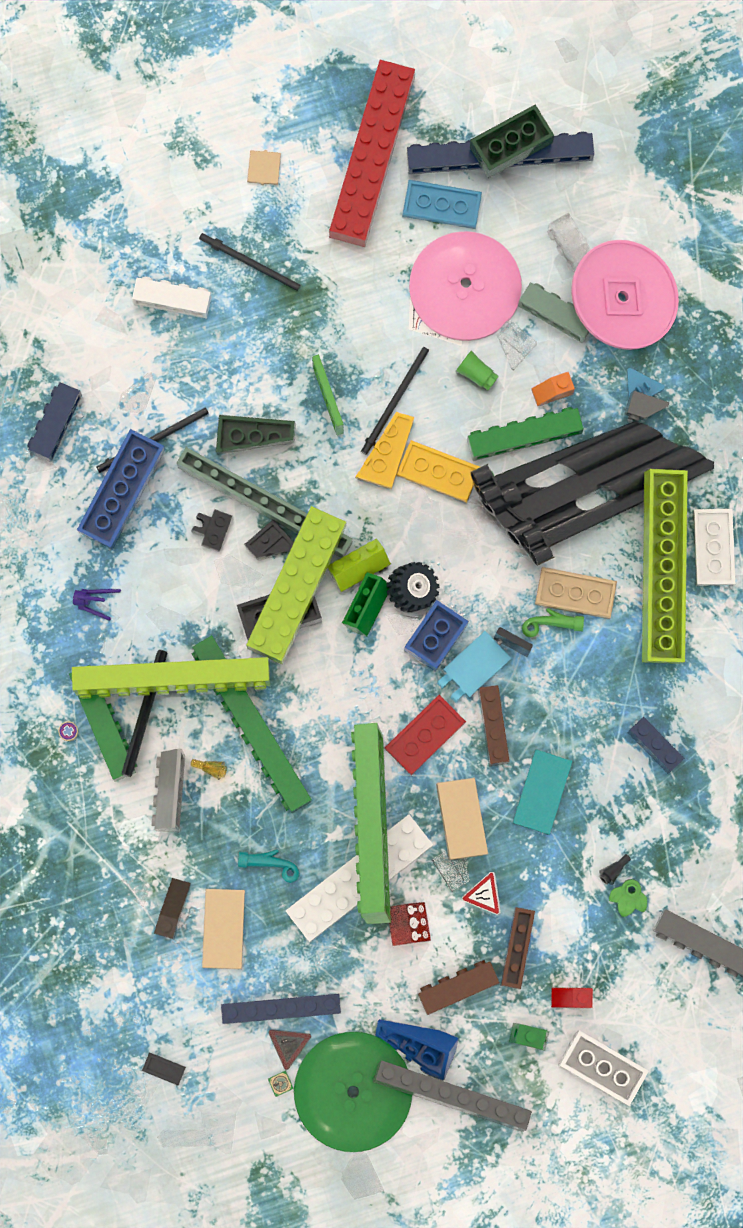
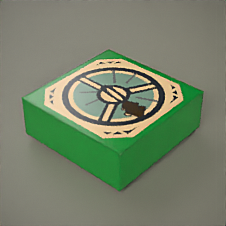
(280, 1083)

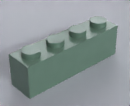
(553, 311)

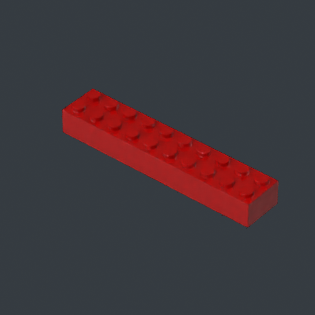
(372, 153)

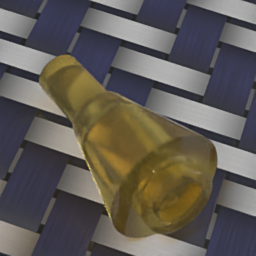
(214, 768)

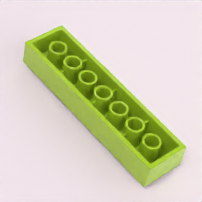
(296, 585)

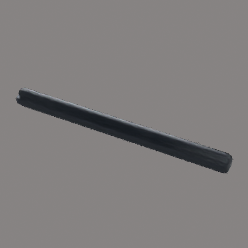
(141, 724)

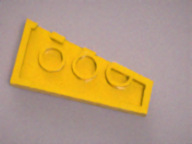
(385, 458)

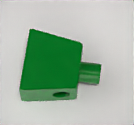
(529, 1036)

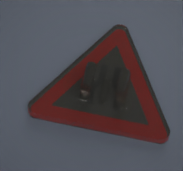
(288, 1045)

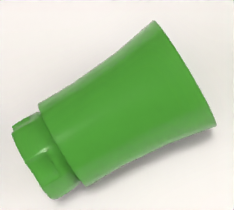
(477, 371)

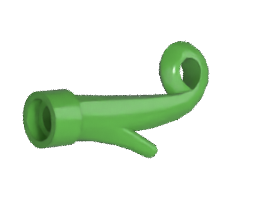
(556, 619)

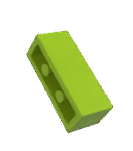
(354, 566)

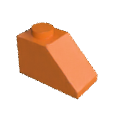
(553, 389)

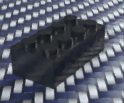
(251, 610)

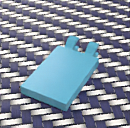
(474, 666)

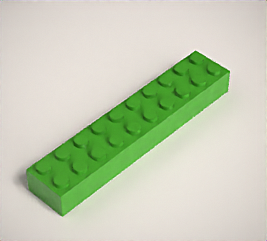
(372, 824)

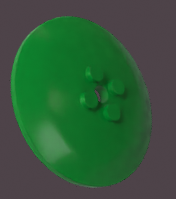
(323, 1099)

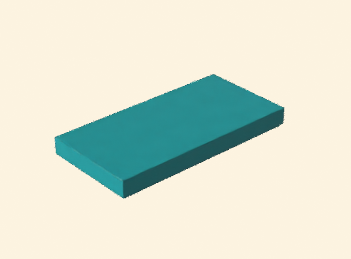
(542, 792)

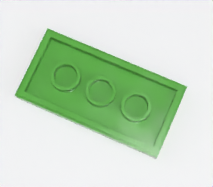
(327, 395)

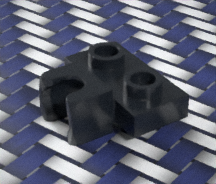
(213, 529)

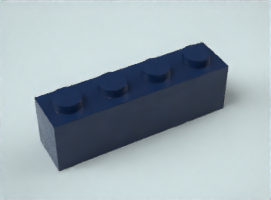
(54, 422)

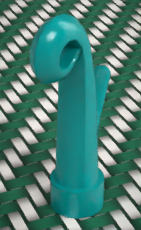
(267, 860)

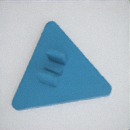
(642, 383)

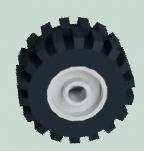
(413, 587)

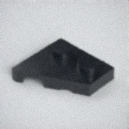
(269, 541)

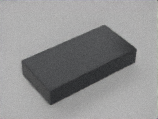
(163, 1068)

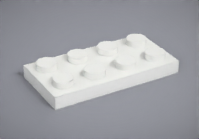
(714, 547)

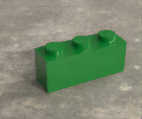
(366, 604)

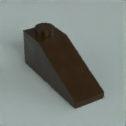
(172, 909)

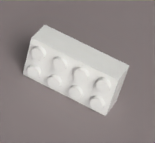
(603, 1068)

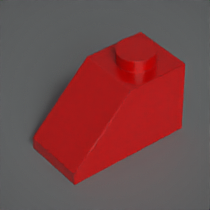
(571, 997)

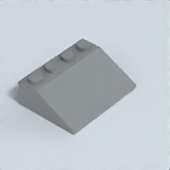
(170, 789)

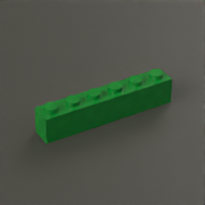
(525, 434)
(106, 733)

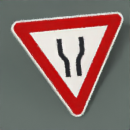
(485, 894)

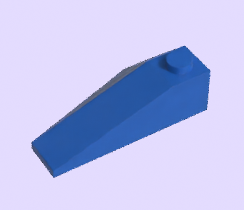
(425, 1046)

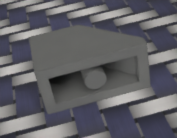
(642, 406)

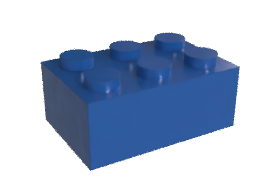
(436, 635)

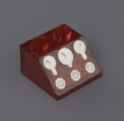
(409, 924)

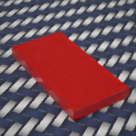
(425, 735)

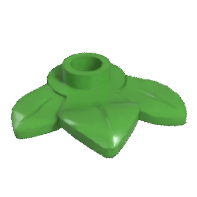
(627, 900)

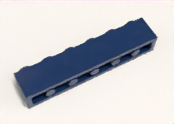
(280, 1008)

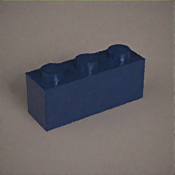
(655, 745)

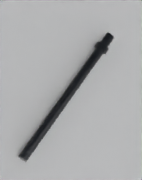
(394, 401)
(164, 433)

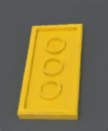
(437, 471)

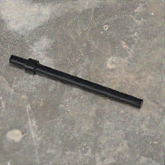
(217, 245)

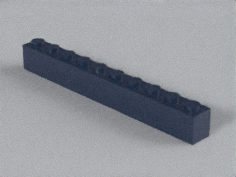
(459, 157)

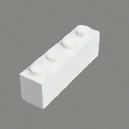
(171, 297)

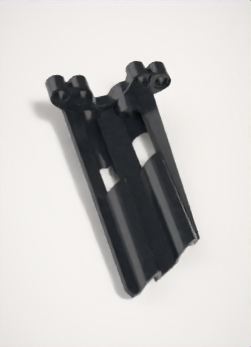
(613, 460)

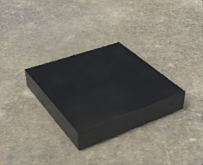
(513, 641)

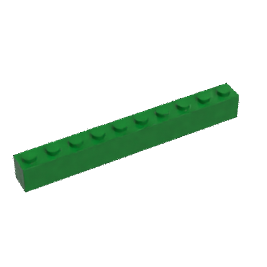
(258, 735)

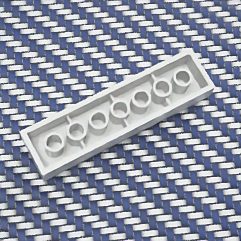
(338, 892)

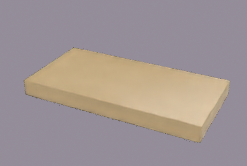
(575, 593)
(461, 819)
(223, 929)

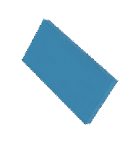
(442, 204)

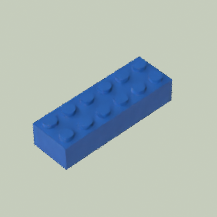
(121, 489)

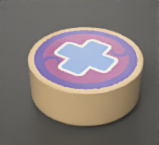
(68, 731)

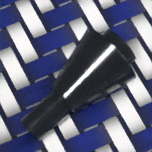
(610, 873)

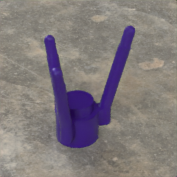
(83, 598)

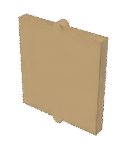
(264, 167)

